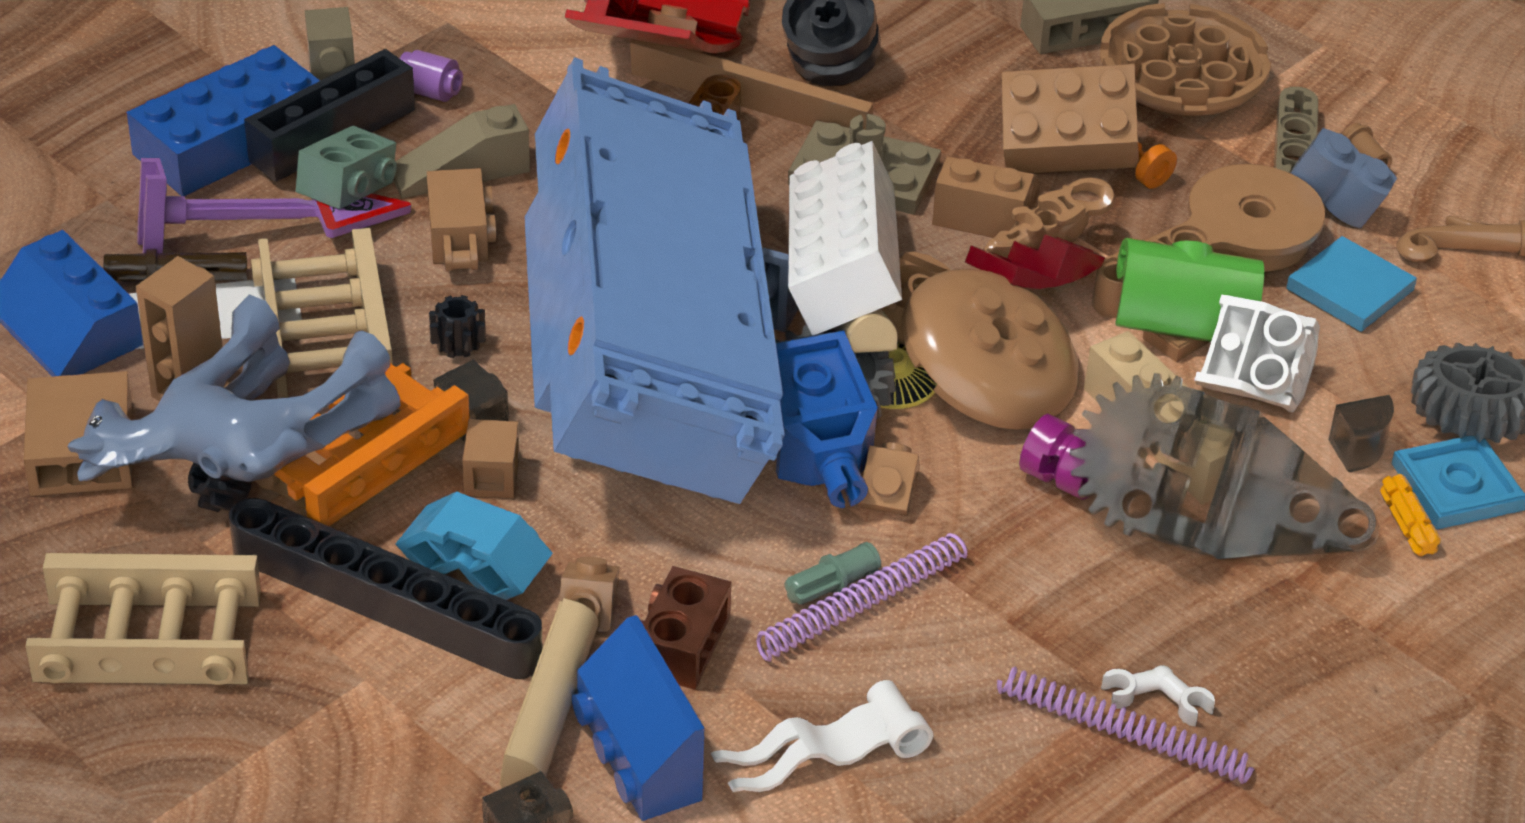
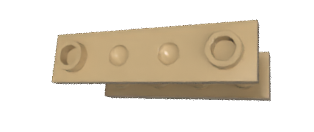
(361, 291)
(145, 580)

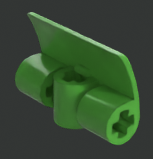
(1180, 286)

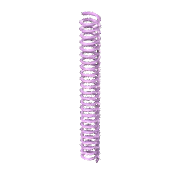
(849, 599)
(1219, 763)

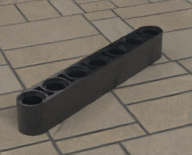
(388, 588)

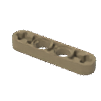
(1286, 119)

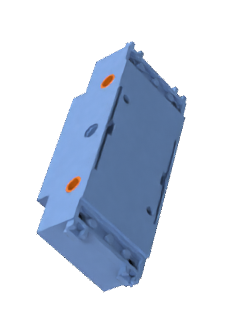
(650, 289)

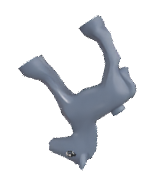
(229, 429)

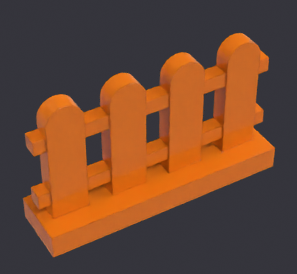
(384, 453)

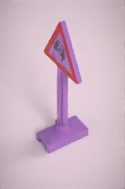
(158, 209)

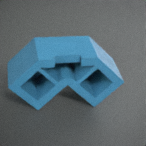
(482, 540)

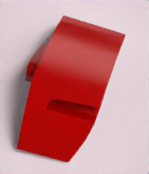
(628, 19)

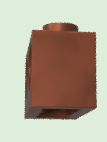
(688, 621)

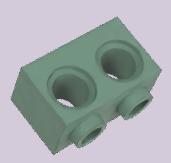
(346, 167)

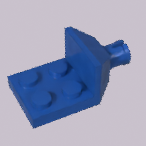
(825, 416)

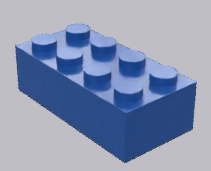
(202, 124)

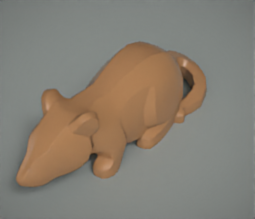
(1055, 216)

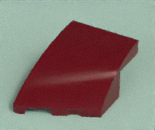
(1050, 266)

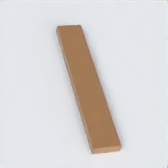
(759, 89)

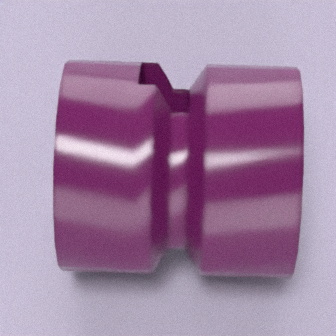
(1048, 451)

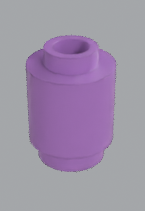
(434, 74)

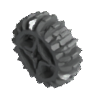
(1471, 392)

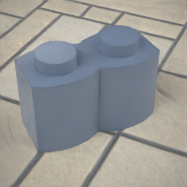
(1344, 178)

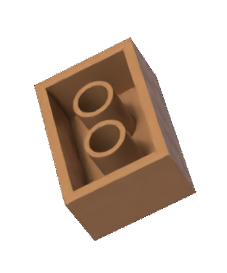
(1070, 119)

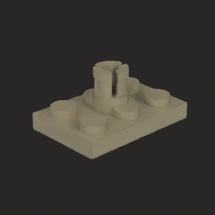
(907, 163)

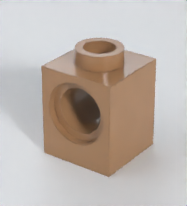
(491, 458)

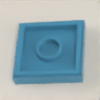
(1351, 283)
(1459, 481)

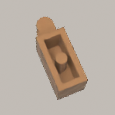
(459, 218)

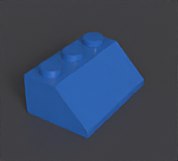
(67, 307)
(641, 722)

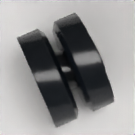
(831, 39)

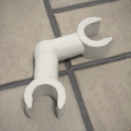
(1161, 679)

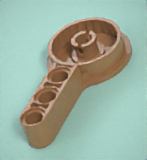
(1239, 213)

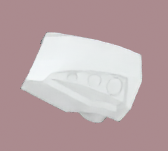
(1260, 353)

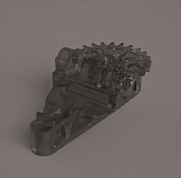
(1255, 491)

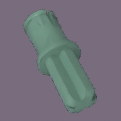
(833, 573)

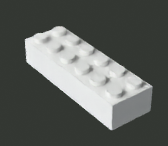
(843, 238)

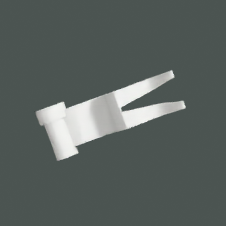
(843, 742)

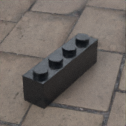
(359, 96)

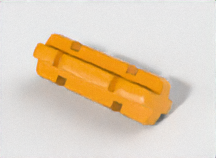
(1410, 515)

